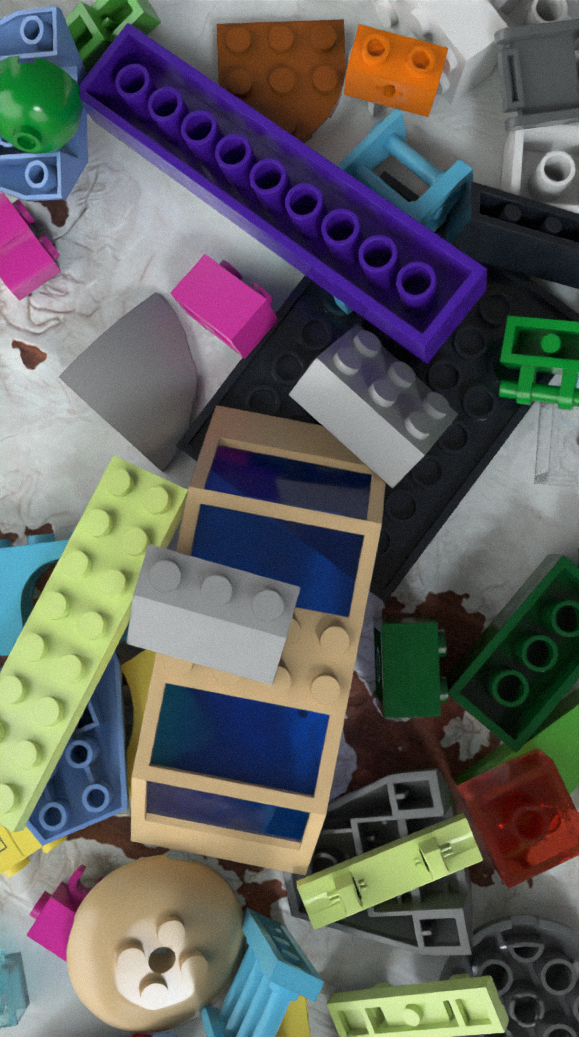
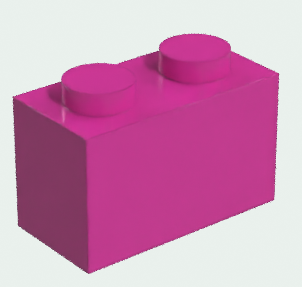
(225, 304)

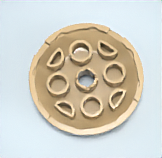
(147, 908)

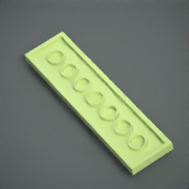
(77, 628)

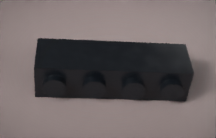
(516, 234)

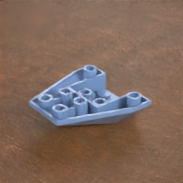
(45, 175)
(92, 770)

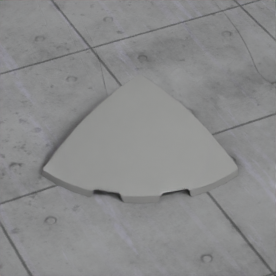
(140, 379)

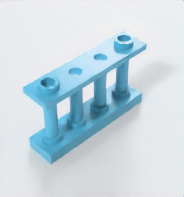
(388, 139)
(265, 983)

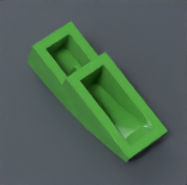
(98, 25)

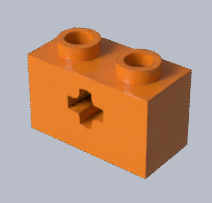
(394, 70)

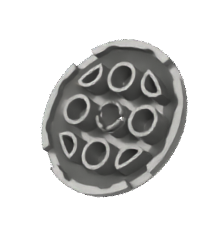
(527, 959)

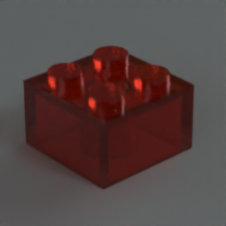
(523, 816)

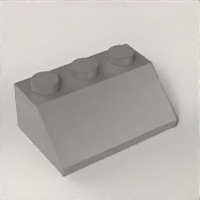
(211, 614)

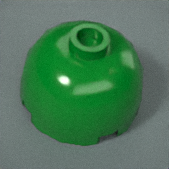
(38, 105)

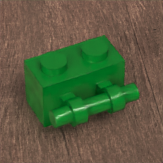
(541, 347)

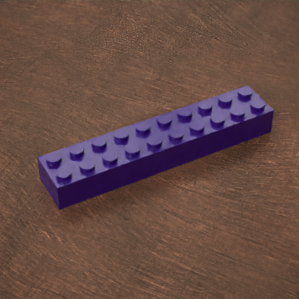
(283, 193)

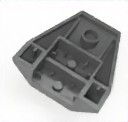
(423, 920)

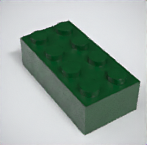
(524, 655)

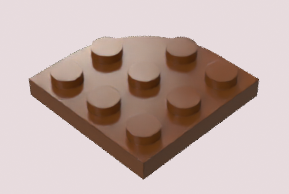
(285, 70)

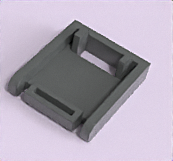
(539, 74)

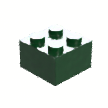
(408, 666)

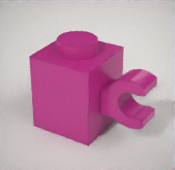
(56, 914)

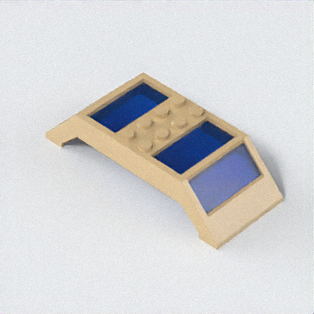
(239, 761)

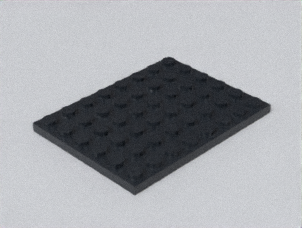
(462, 371)

